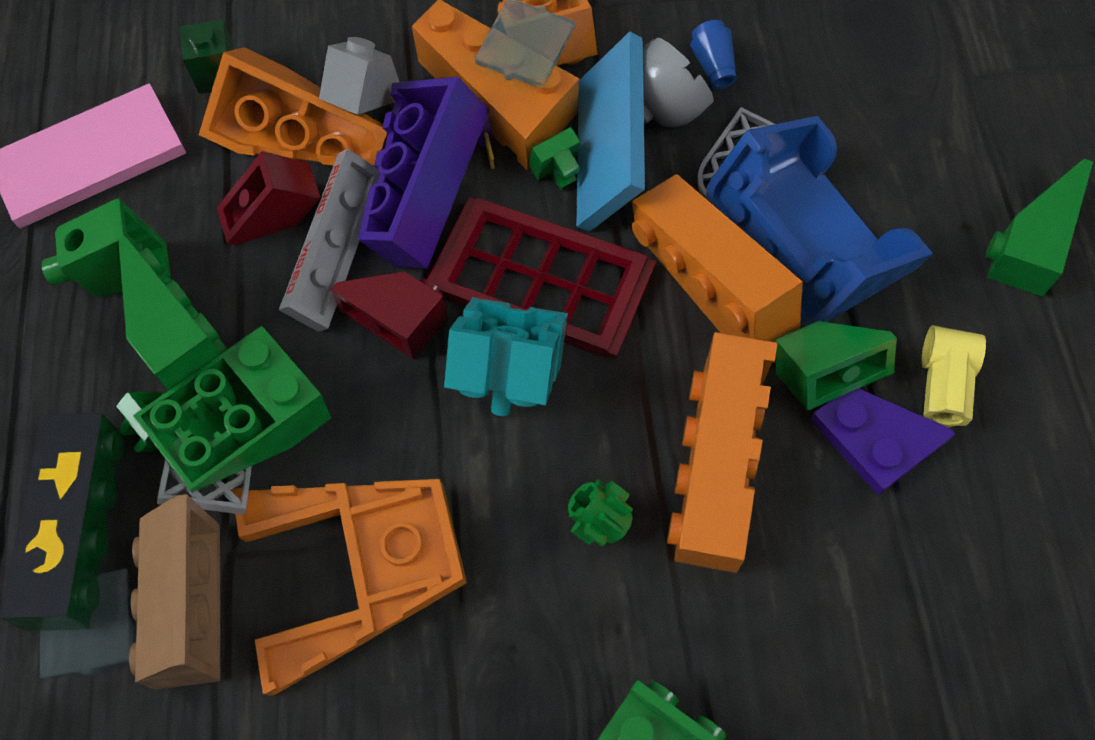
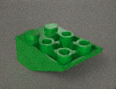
(162, 320)
(234, 412)

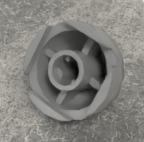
(670, 90)

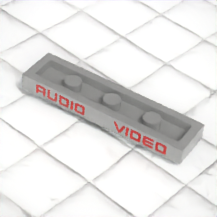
(330, 242)

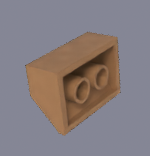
(176, 597)

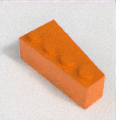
(518, 111)
(718, 263)
(722, 454)

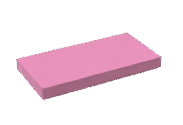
(86, 155)

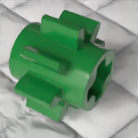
(600, 512)

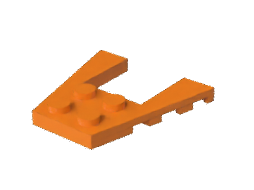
(398, 555)

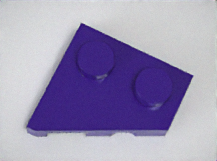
(878, 436)

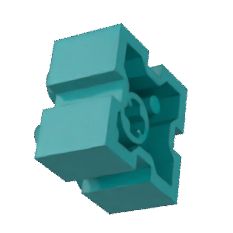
(505, 352)

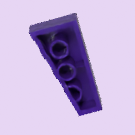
(420, 168)

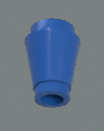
(715, 52)

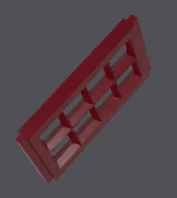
(622, 306)

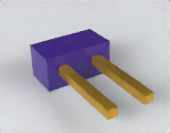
(485, 140)

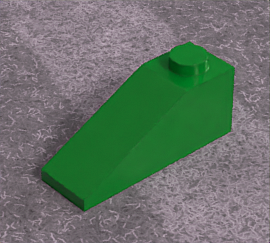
(1039, 237)

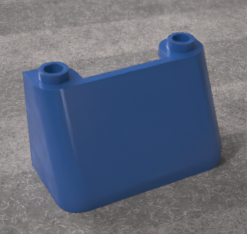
(786, 204)

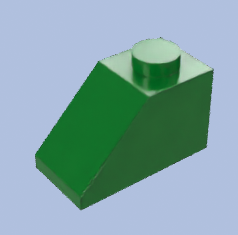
(832, 360)

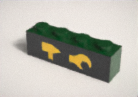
(63, 524)

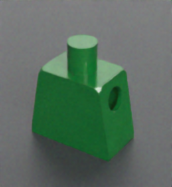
(90, 248)

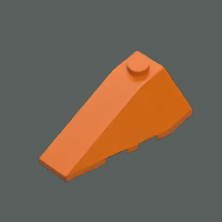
(277, 111)

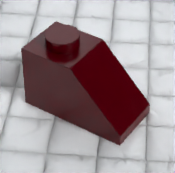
(268, 198)
(394, 308)

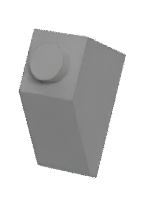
(357, 76)

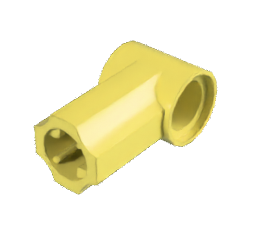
(952, 365)

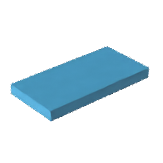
(611, 133)

